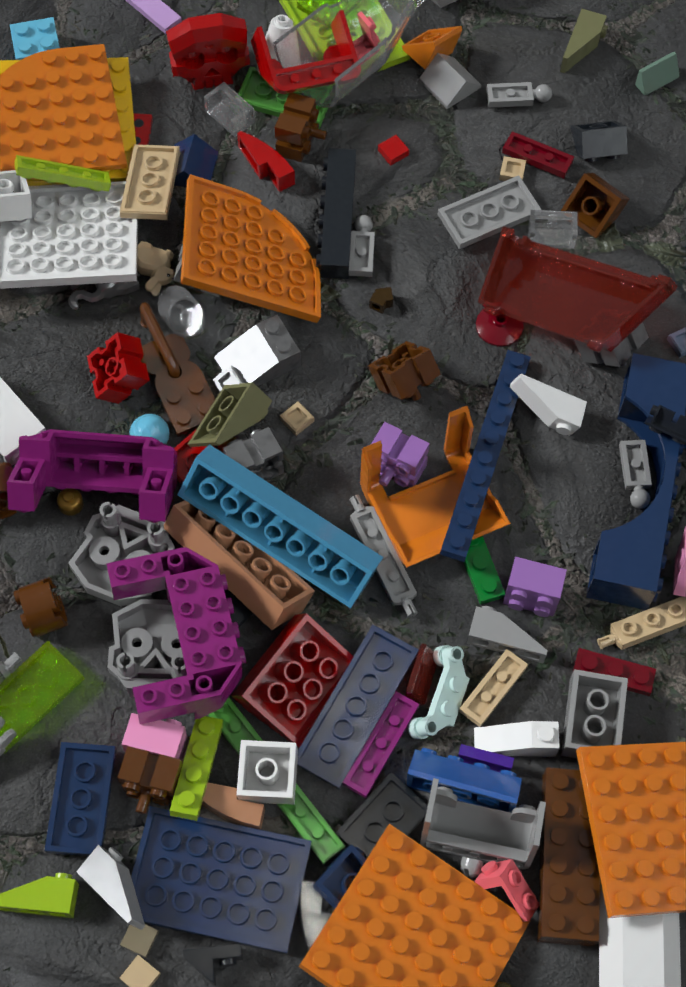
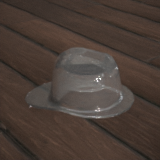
(181, 311)

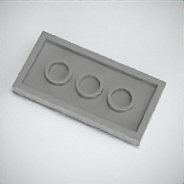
(488, 212)

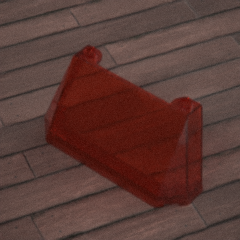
(569, 292)

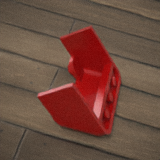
(310, 75)

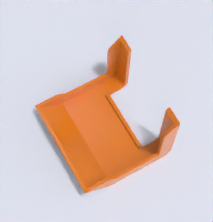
(421, 514)

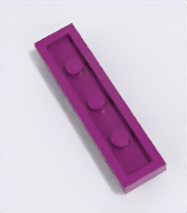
(380, 744)

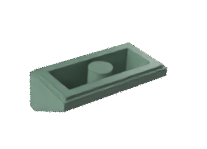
(658, 74)

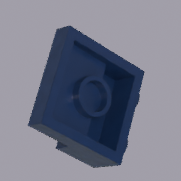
(340, 875)

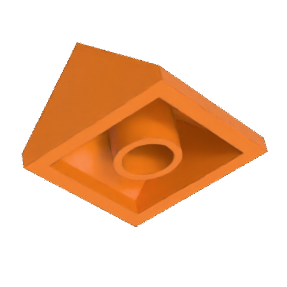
(431, 42)

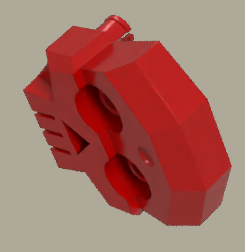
(208, 49)

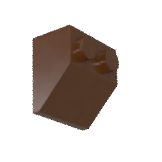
(596, 204)

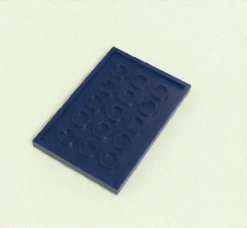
(220, 879)

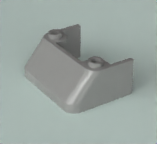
(481, 831)

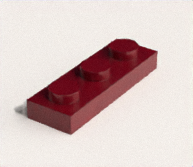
(538, 154)
(639, 676)

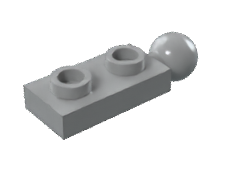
(516, 94)
(362, 247)
(636, 471)

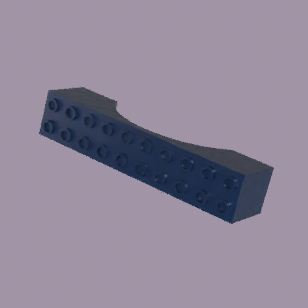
(631, 556)

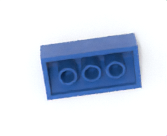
(469, 782)

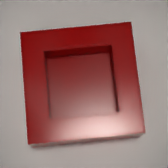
(393, 150)

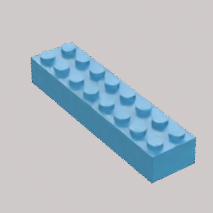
(279, 525)

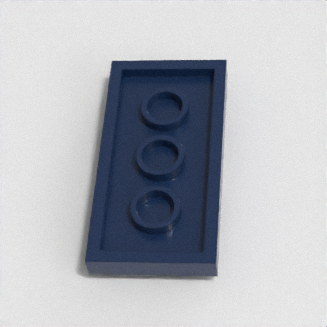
(80, 798)

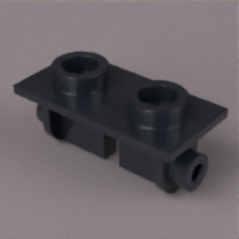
(663, 422)

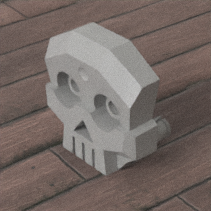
(110, 532)
(155, 627)

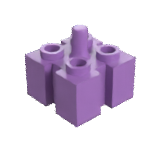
(401, 456)

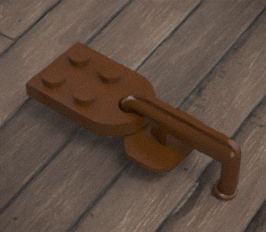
(177, 380)

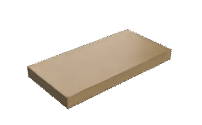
(150, 182)

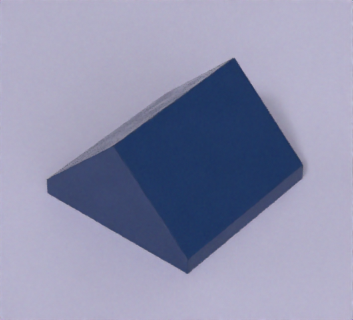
(195, 159)

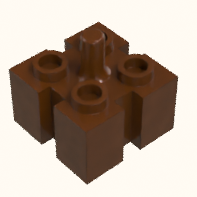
(297, 127)
(405, 371)
(149, 776)

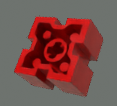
(118, 368)

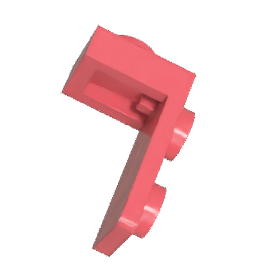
(368, 39)
(510, 878)

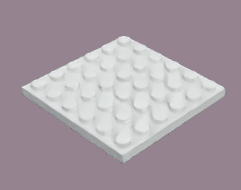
(70, 239)

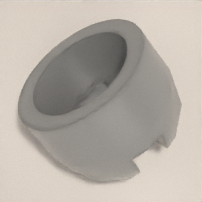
(471, 867)

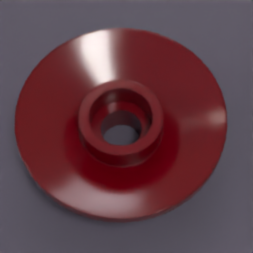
(498, 333)

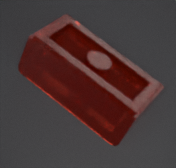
(421, 675)

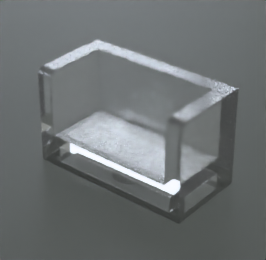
(229, 109)
(553, 228)

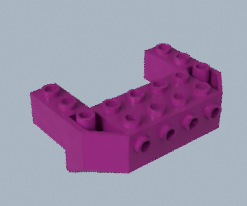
(94, 463)
(202, 626)

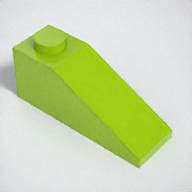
(44, 896)

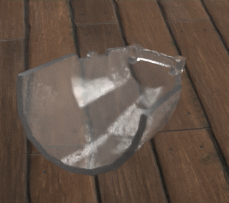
(314, 35)

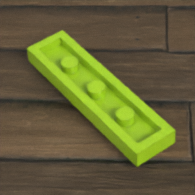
(62, 173)
(196, 768)

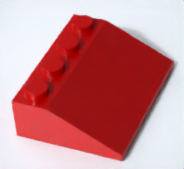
(294, 678)

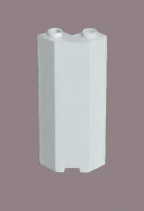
(639, 950)

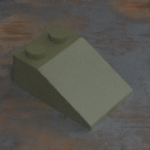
(231, 413)

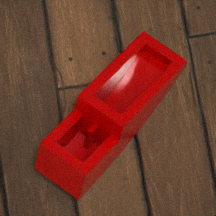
(266, 161)

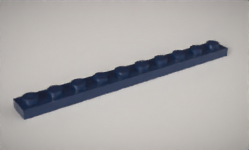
(484, 459)

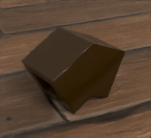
(381, 299)

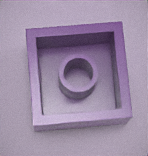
(534, 587)

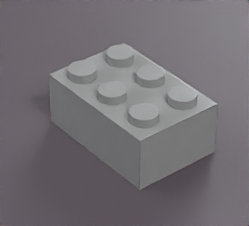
(593, 711)

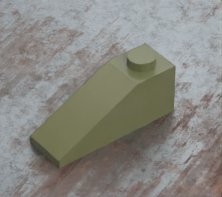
(585, 38)

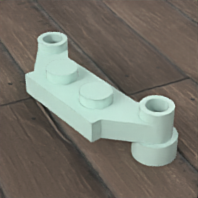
(447, 694)

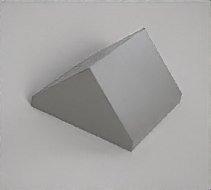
(448, 80)

